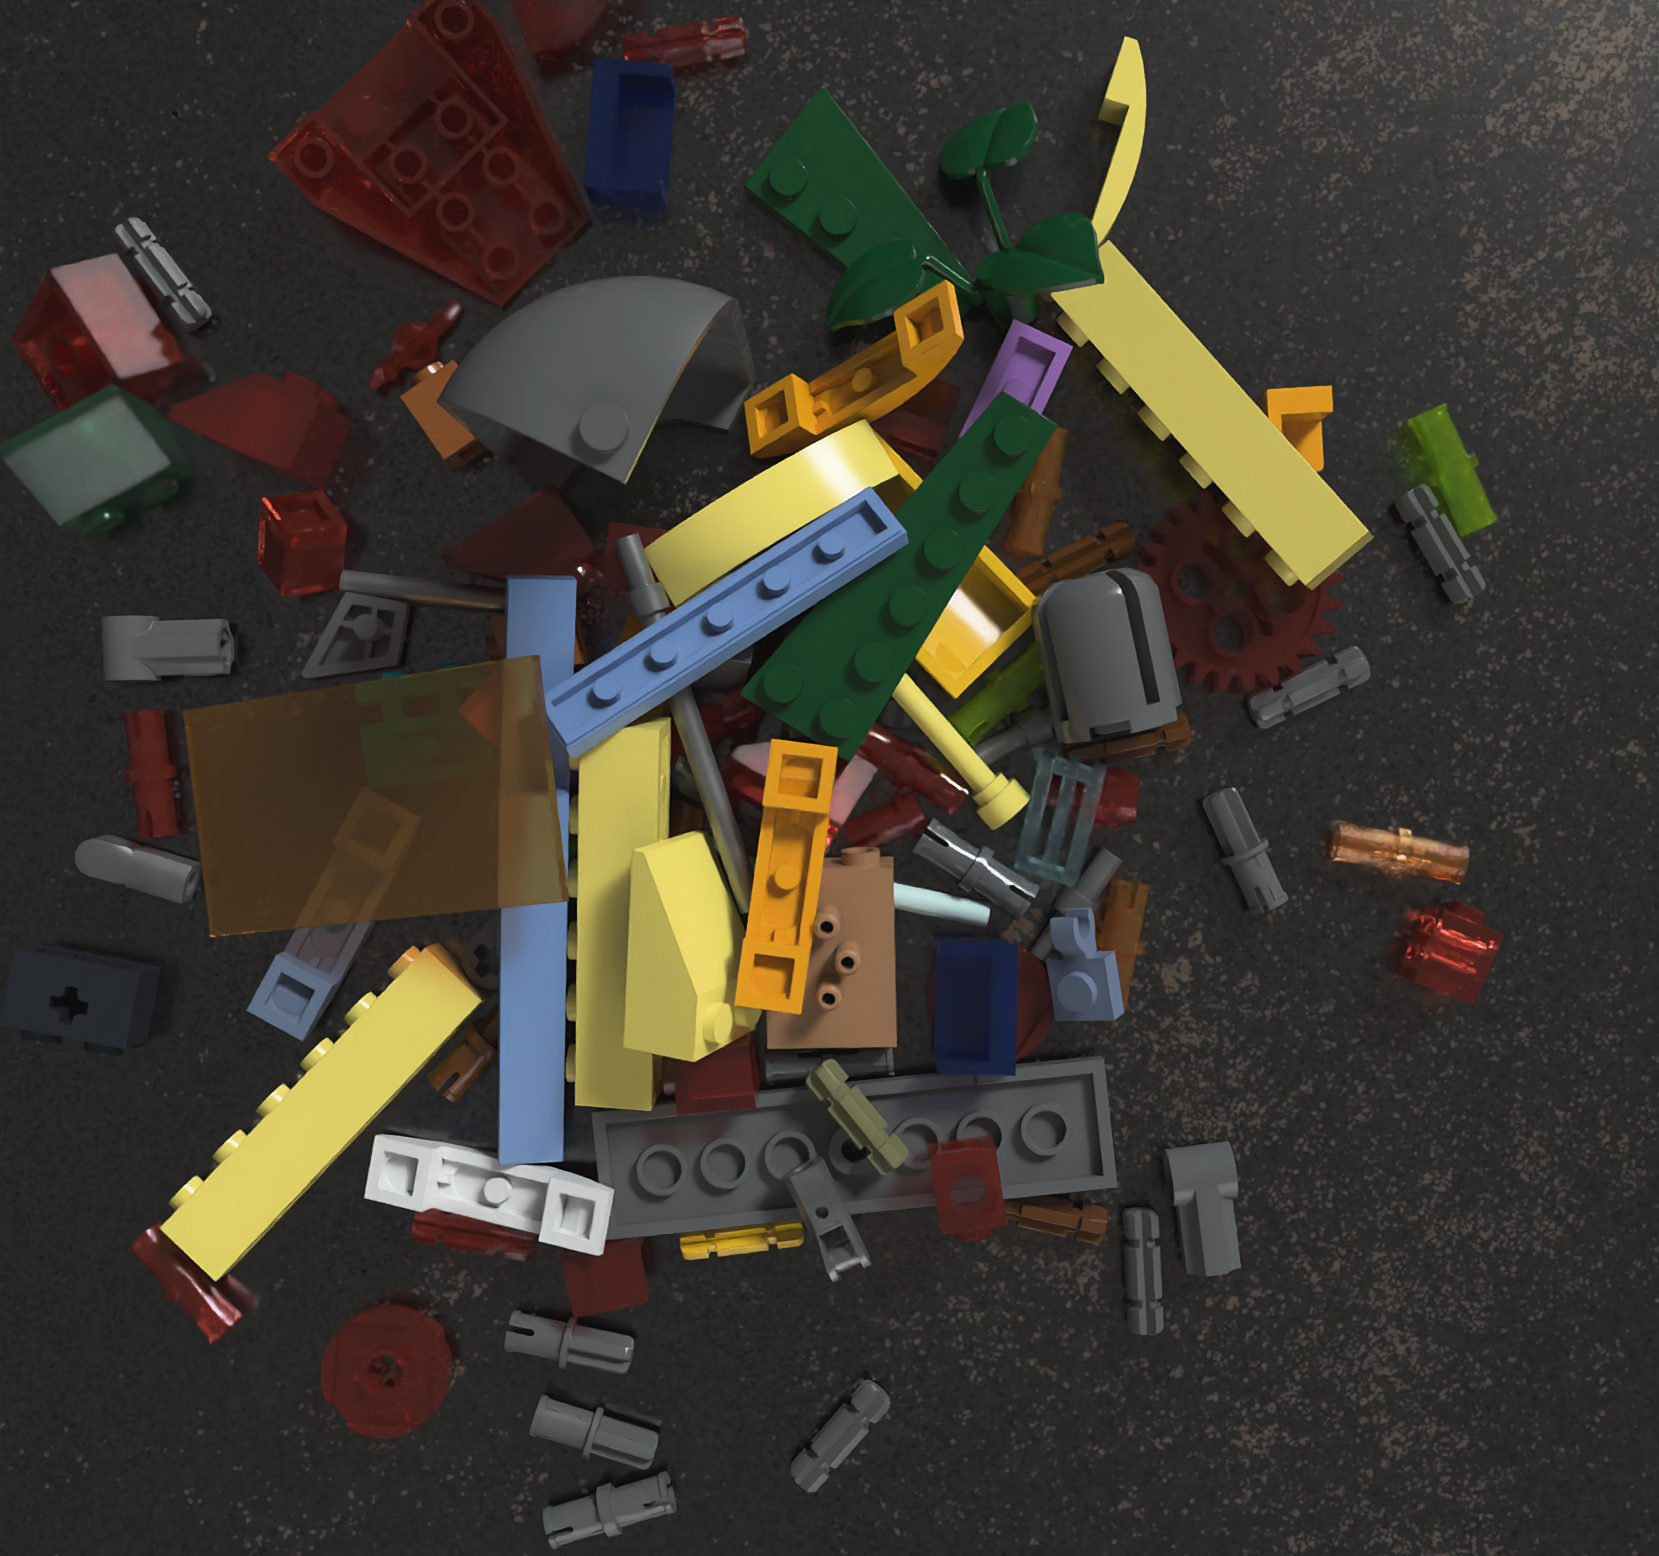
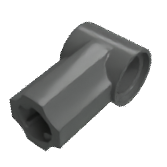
(146, 648)
(1202, 1187)

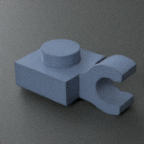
(1080, 977)

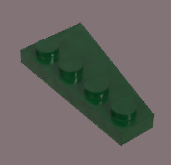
(841, 194)

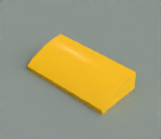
(983, 614)

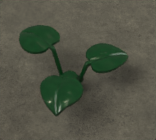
(1048, 258)

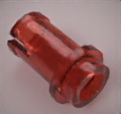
(887, 822)

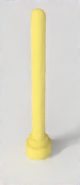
(995, 795)

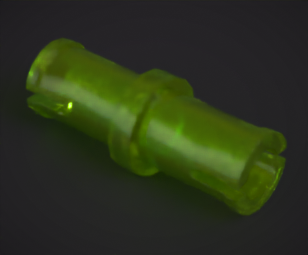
(1453, 469)
(1001, 695)

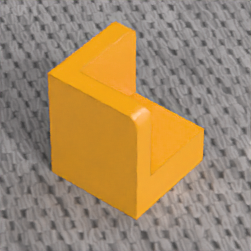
(1299, 416)

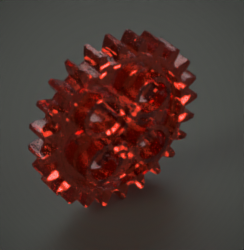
(1193, 621)

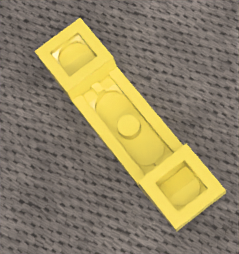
(1126, 107)
(767, 510)

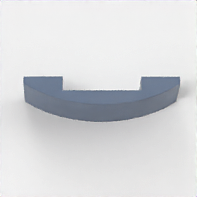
(308, 976)

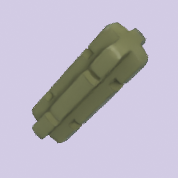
(857, 1117)

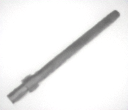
(648, 603)

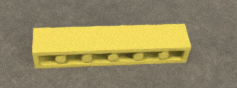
(1214, 421)
(617, 810)
(325, 1111)

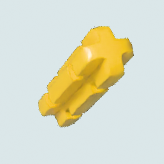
(741, 1239)

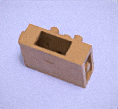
(851, 963)

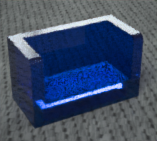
(630, 134)
(975, 1006)

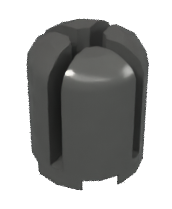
(1105, 654)

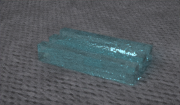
(1072, 771)

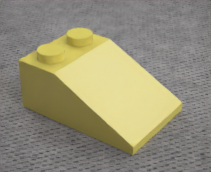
(683, 952)

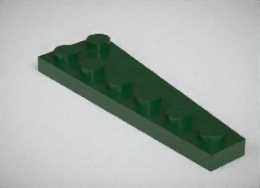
(862, 638)

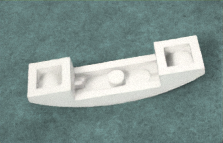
(471, 1183)

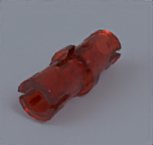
(914, 768)
(150, 773)
(185, 1283)

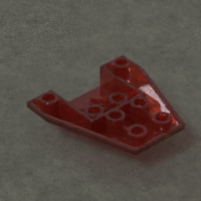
(442, 154)

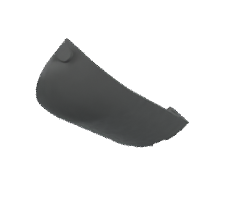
(597, 370)

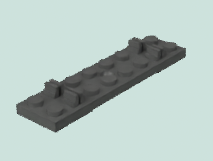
(731, 1165)

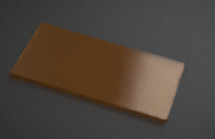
(378, 800)

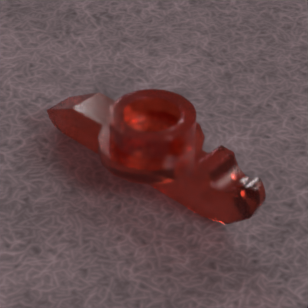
(414, 344)

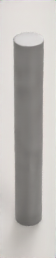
(424, 591)

